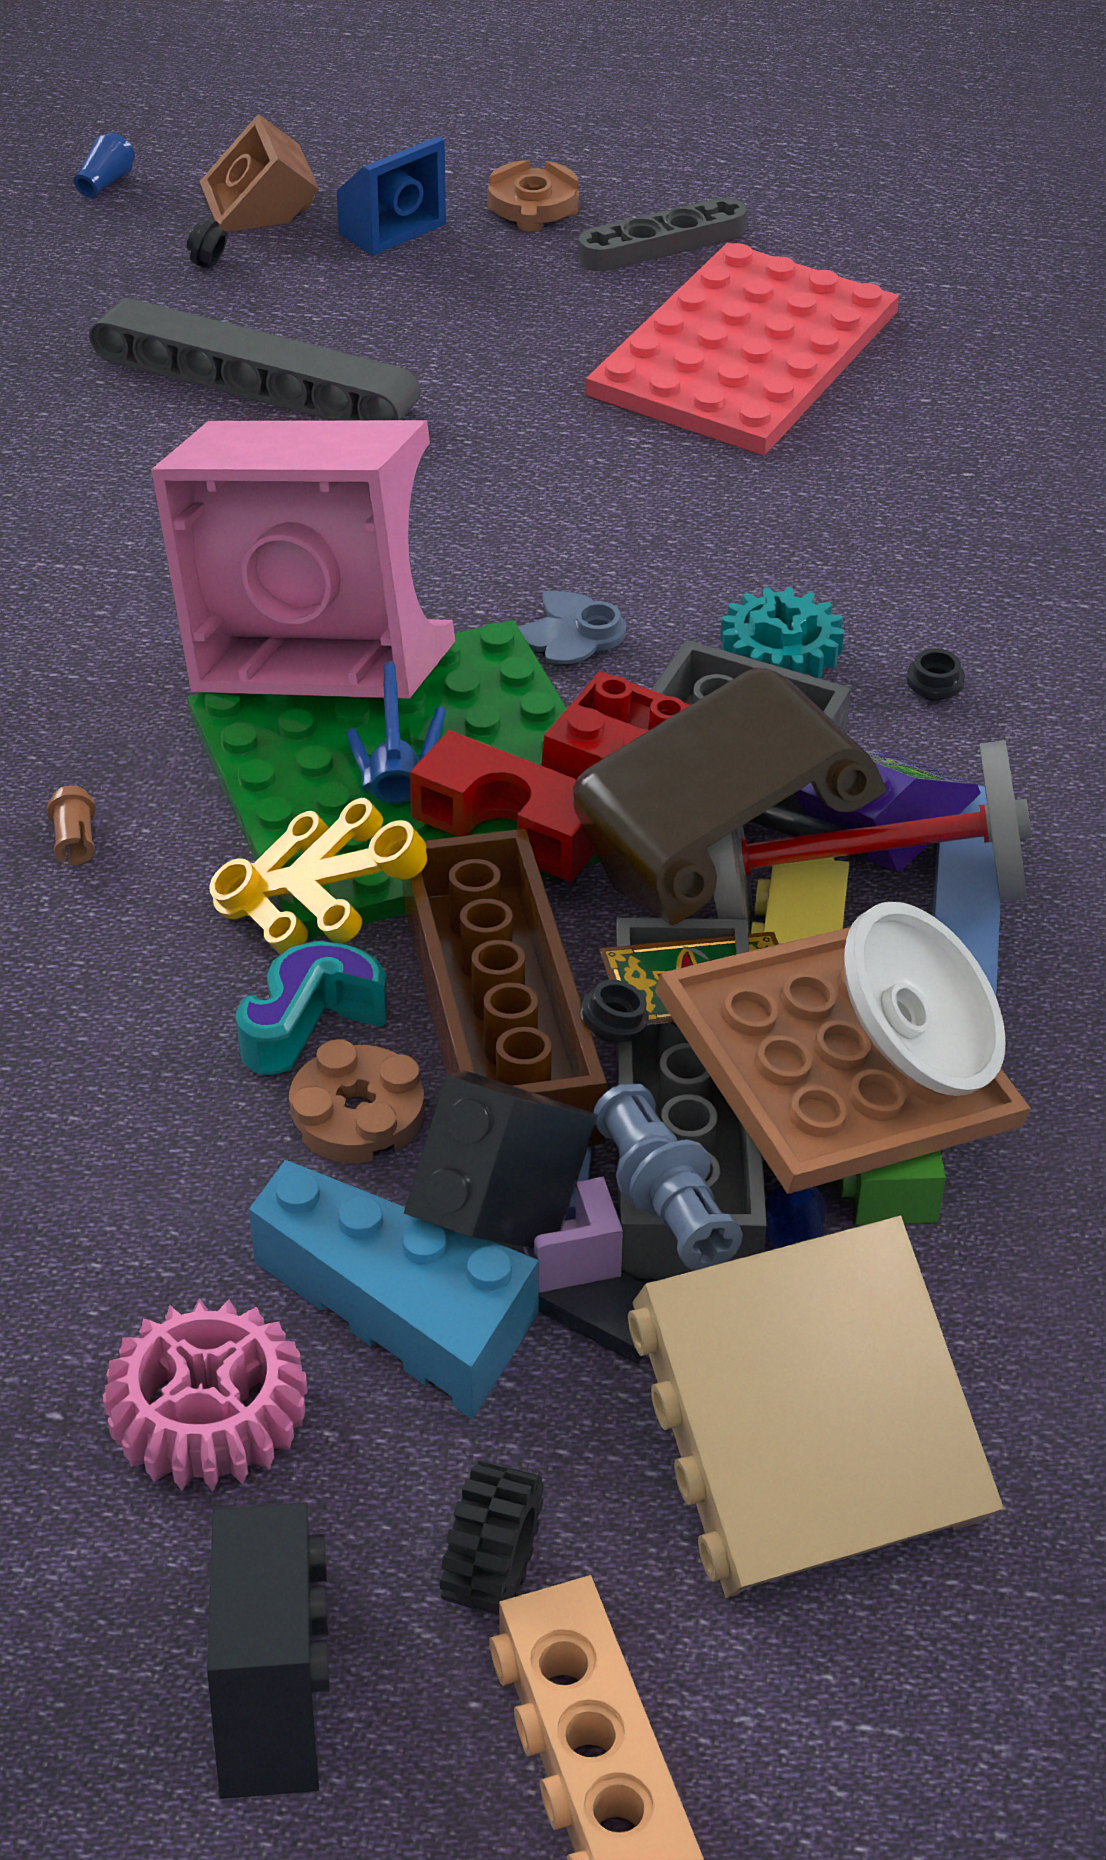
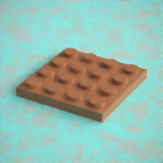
(806, 1074)

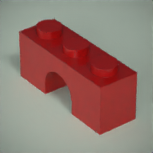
(473, 782)

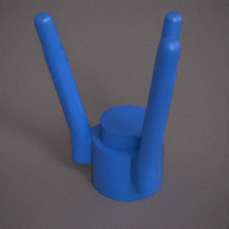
(390, 765)

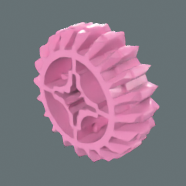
(200, 1418)

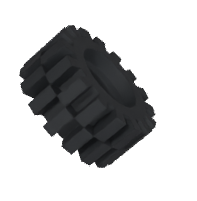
(491, 1536)

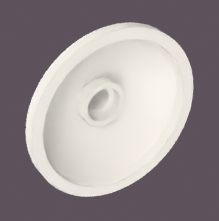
(923, 999)

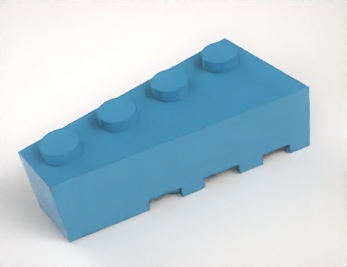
(415, 1288)

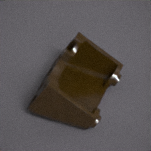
(705, 776)

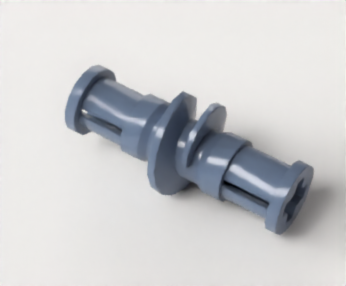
(666, 1177)

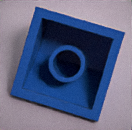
(395, 198)

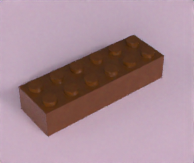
(500, 970)

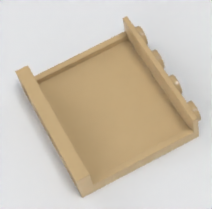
(811, 1404)

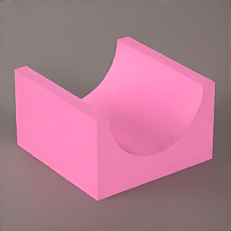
(297, 557)

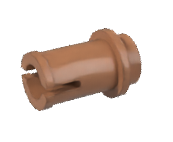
(72, 813)

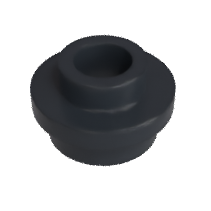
(206, 242)
(936, 674)
(615, 1011)

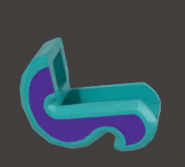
(299, 990)

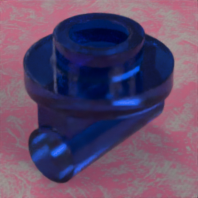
(794, 1216)

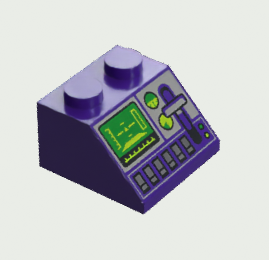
(912, 795)

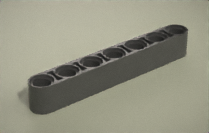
(253, 363)

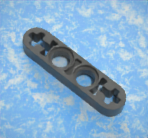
(662, 234)

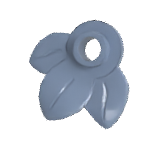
(574, 627)

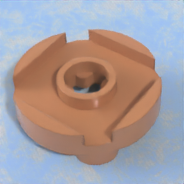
(533, 194)
(352, 1071)

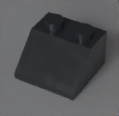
(499, 1161)

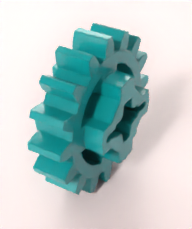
(784, 631)

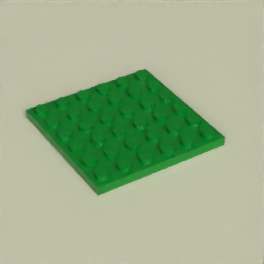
(295, 757)

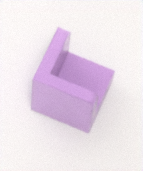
(586, 1247)

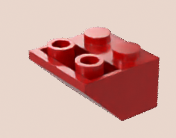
(602, 721)

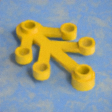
(244, 887)

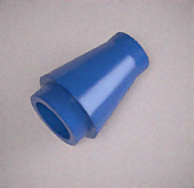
(105, 163)

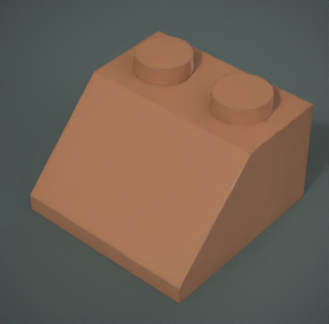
(259, 180)

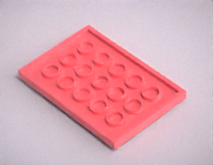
(743, 347)

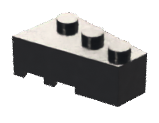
(264, 1649)

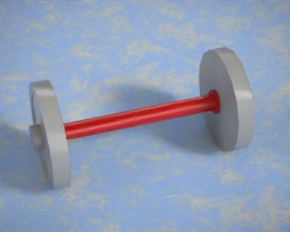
(999, 822)

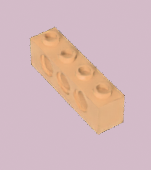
(570, 1635)

